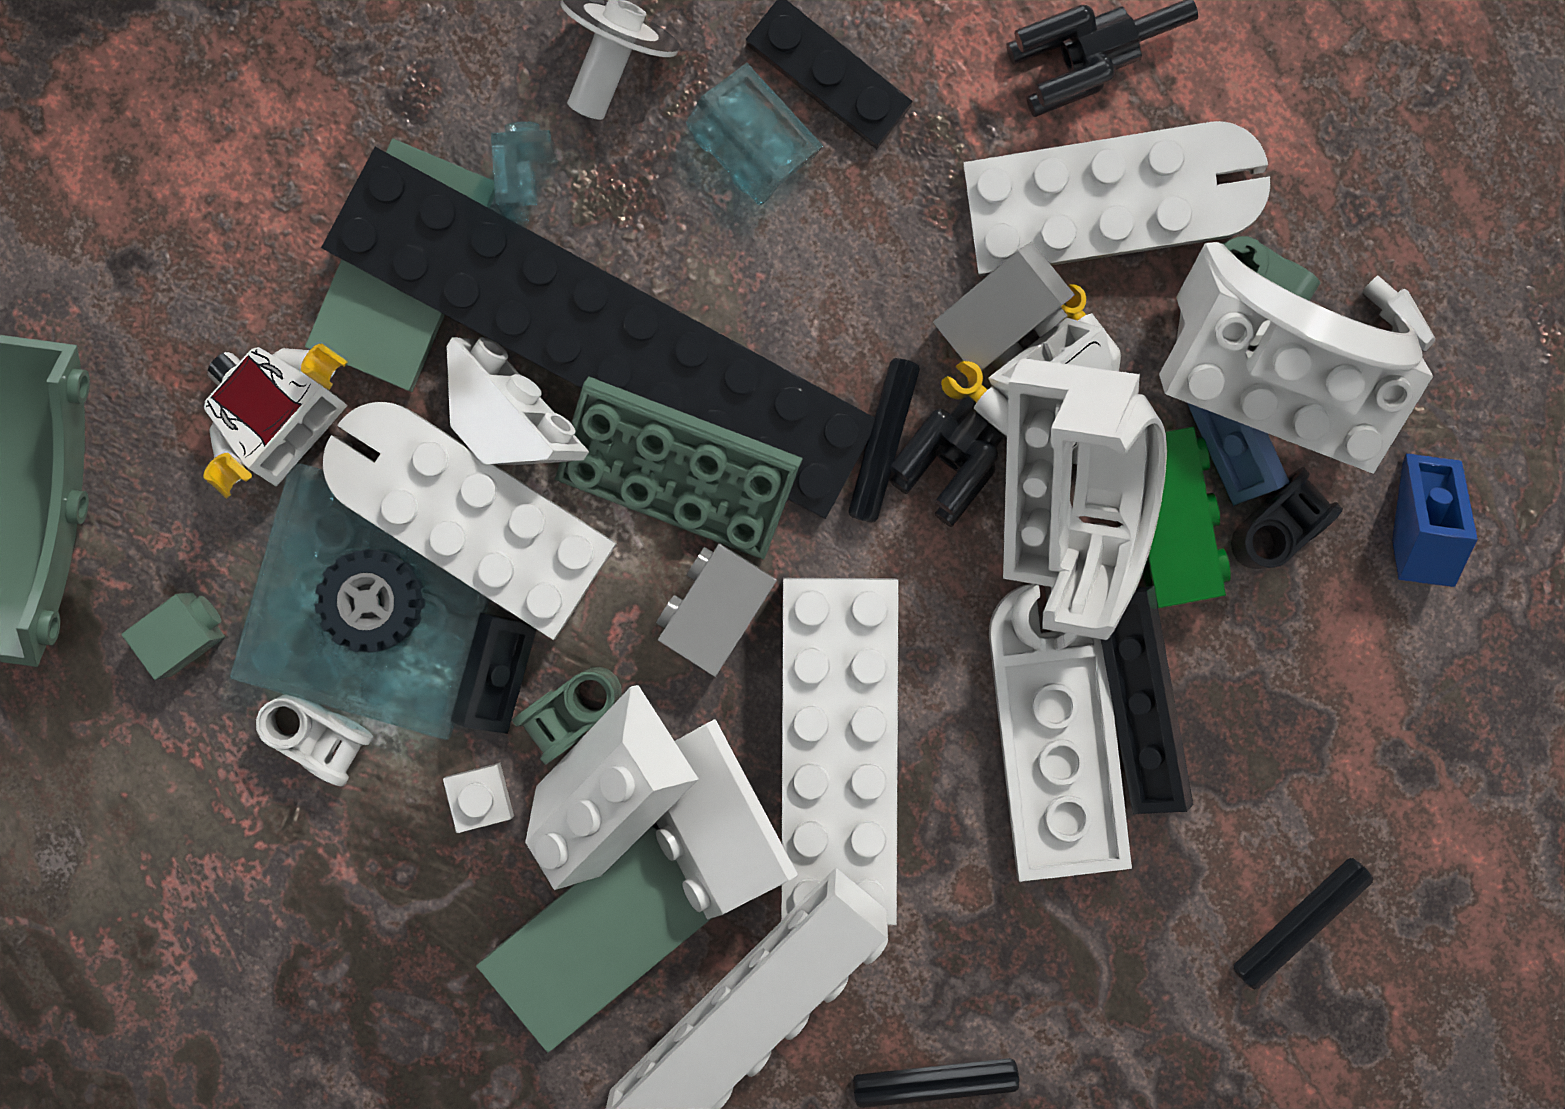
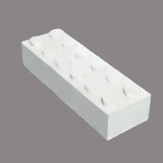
(840, 735)

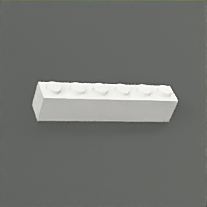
(759, 1001)

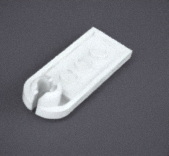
(1116, 194)
(465, 515)
(1056, 745)

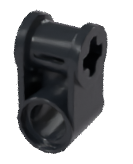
(1291, 517)

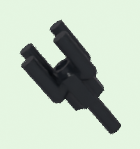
(1090, 48)
(964, 444)

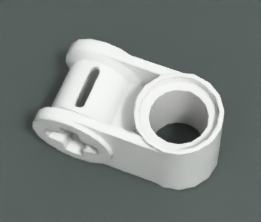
(316, 738)

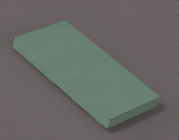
(376, 323)
(679, 468)
(593, 942)

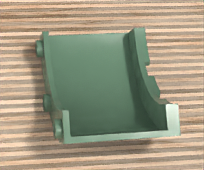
(39, 488)

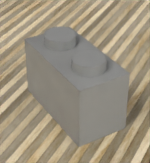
(1004, 308)
(716, 607)

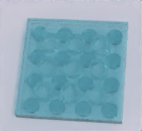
(291, 653)

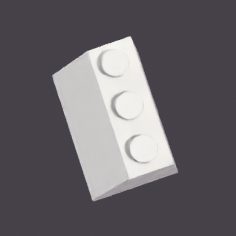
(606, 792)
(721, 830)

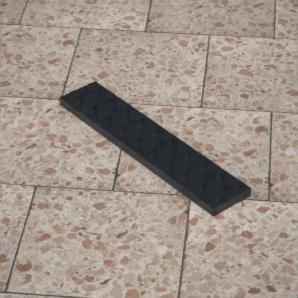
(586, 320)

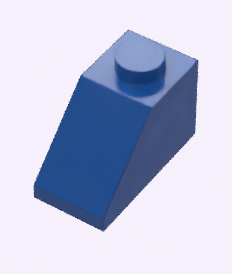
(1432, 521)

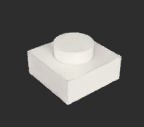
(478, 797)

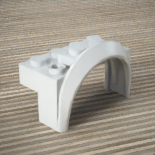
(1311, 375)
(1116, 480)

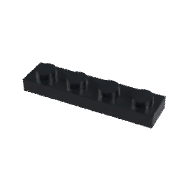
(1146, 709)

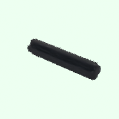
(884, 440)
(1303, 923)
(936, 1083)

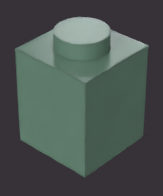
(175, 634)

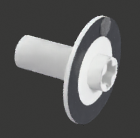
(618, 30)

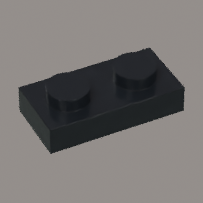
(493, 673)

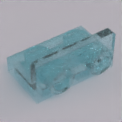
(752, 133)
(512, 156)

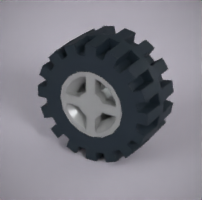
(355, 615)

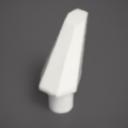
(1401, 303)

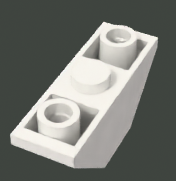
(502, 411)

